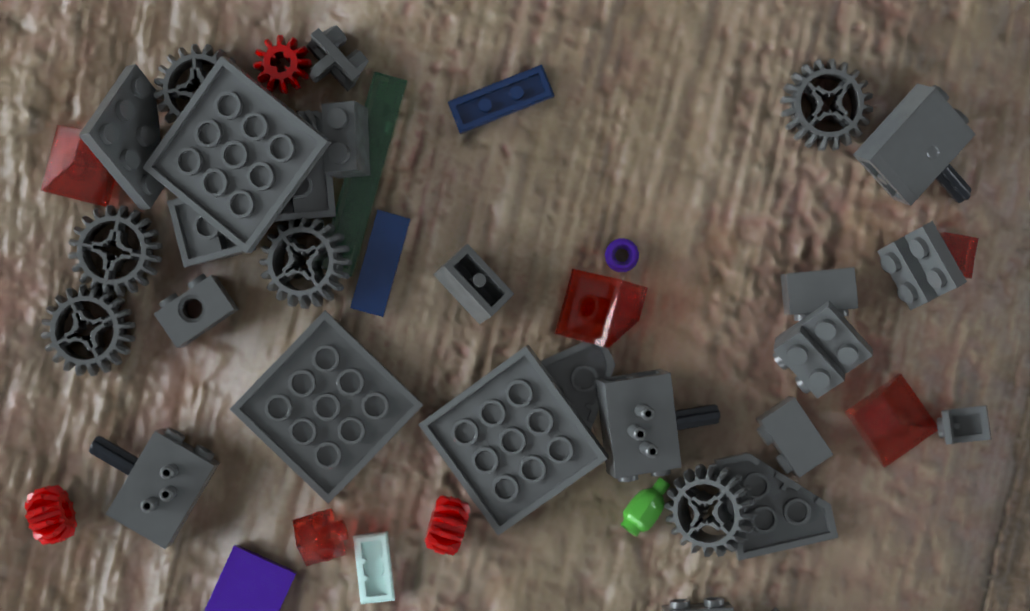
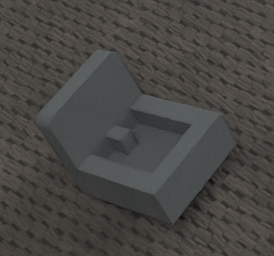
(964, 425)

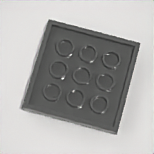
(236, 154)
(326, 406)
(513, 440)

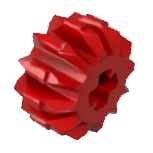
(273, 54)
(50, 514)
(447, 525)

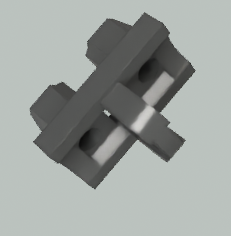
(331, 60)

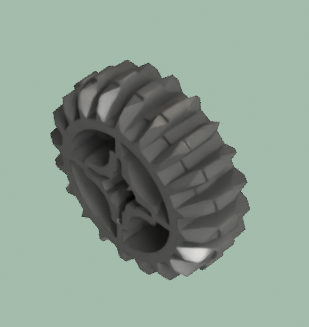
(172, 75)
(838, 115)
(288, 242)
(86, 245)
(95, 341)
(721, 517)

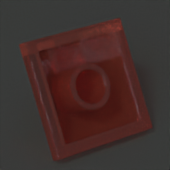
(75, 170)
(599, 308)
(892, 420)

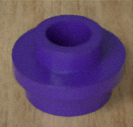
(633, 255)

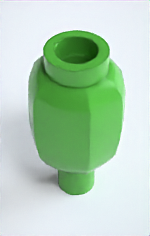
(644, 508)

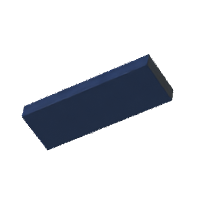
(501, 99)
(380, 263)

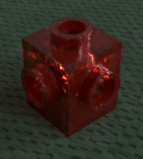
(320, 536)

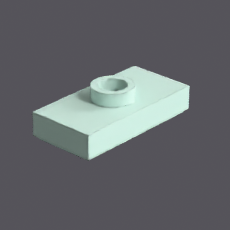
(374, 567)

